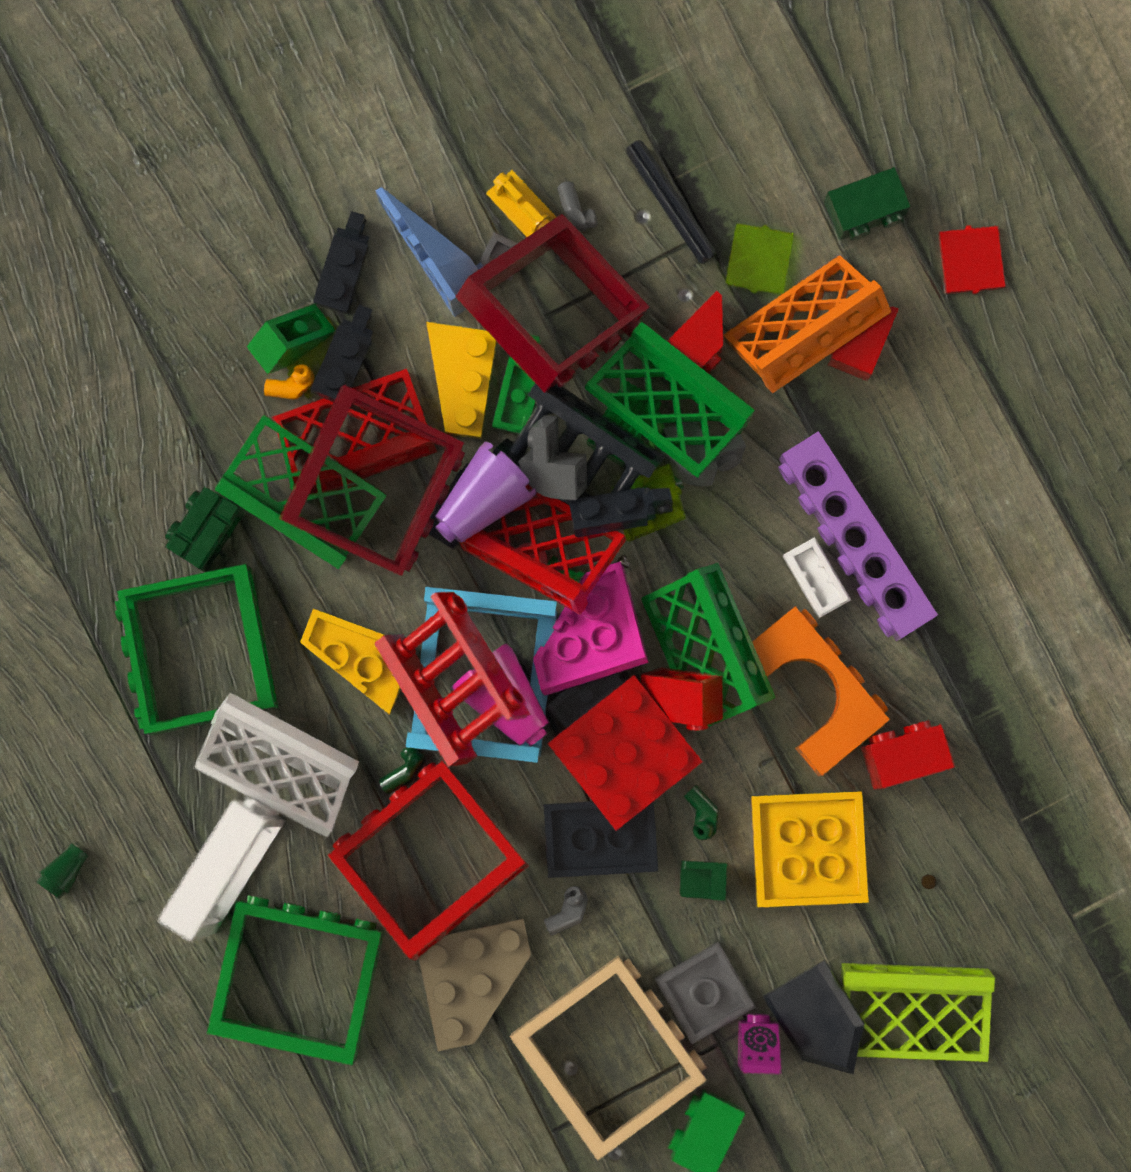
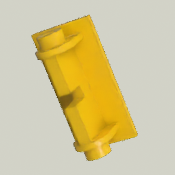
(519, 203)

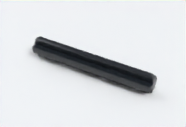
(670, 201)

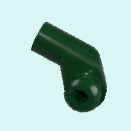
(706, 813)

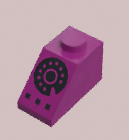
(759, 1045)

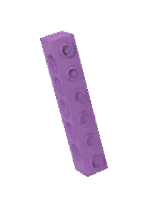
(816, 454)

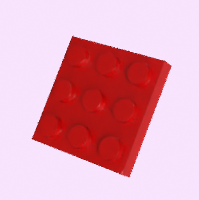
(625, 752)

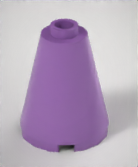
(482, 495)

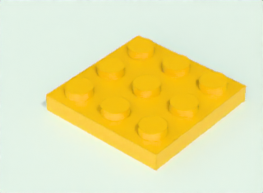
(809, 849)

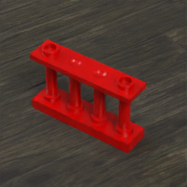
(419, 687)

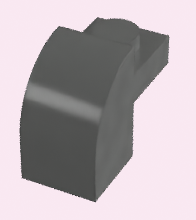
(727, 459)
(550, 471)

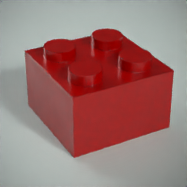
(908, 756)

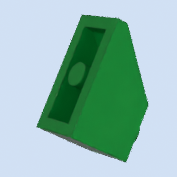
(289, 337)

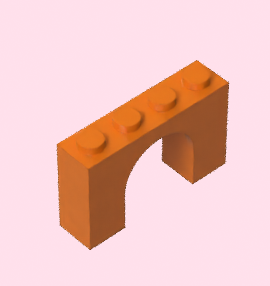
(855, 711)

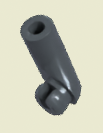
(572, 207)
(571, 913)

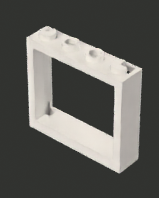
(222, 869)

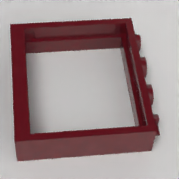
(591, 269)
(434, 494)

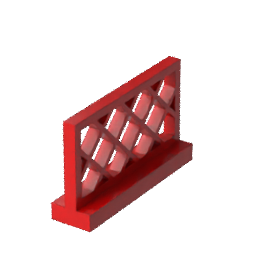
(372, 458)
(531, 570)

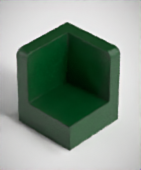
(703, 880)

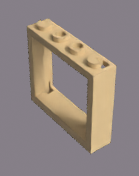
(561, 1094)

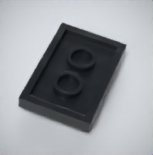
(587, 845)

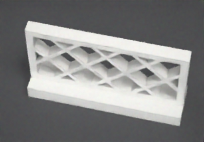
(285, 746)

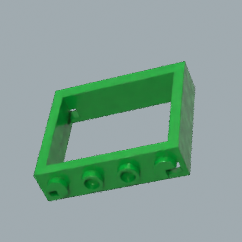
(134, 645)
(281, 1039)

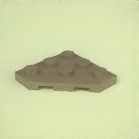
(469, 978)

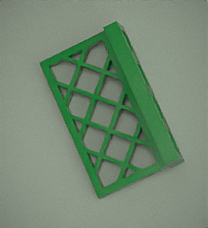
(693, 384)
(269, 509)
(727, 636)

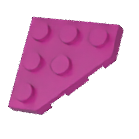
(597, 641)

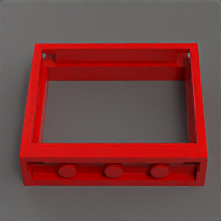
(465, 905)

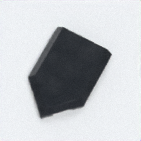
(818, 1018)

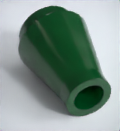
(62, 871)

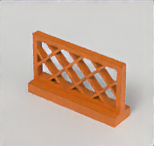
(816, 336)

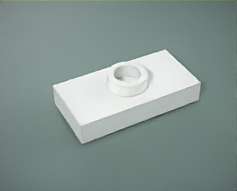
(816, 577)

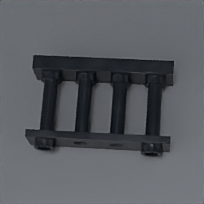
(584, 419)

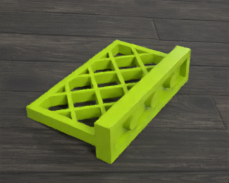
(926, 981)

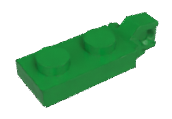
(514, 403)

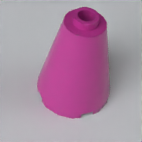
(521, 730)

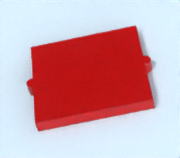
(971, 259)

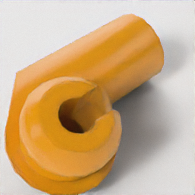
(293, 386)

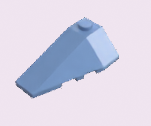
(439, 257)

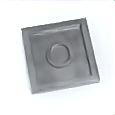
(705, 992)

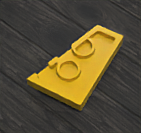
(463, 376)
(353, 655)

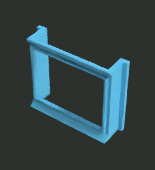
(512, 606)

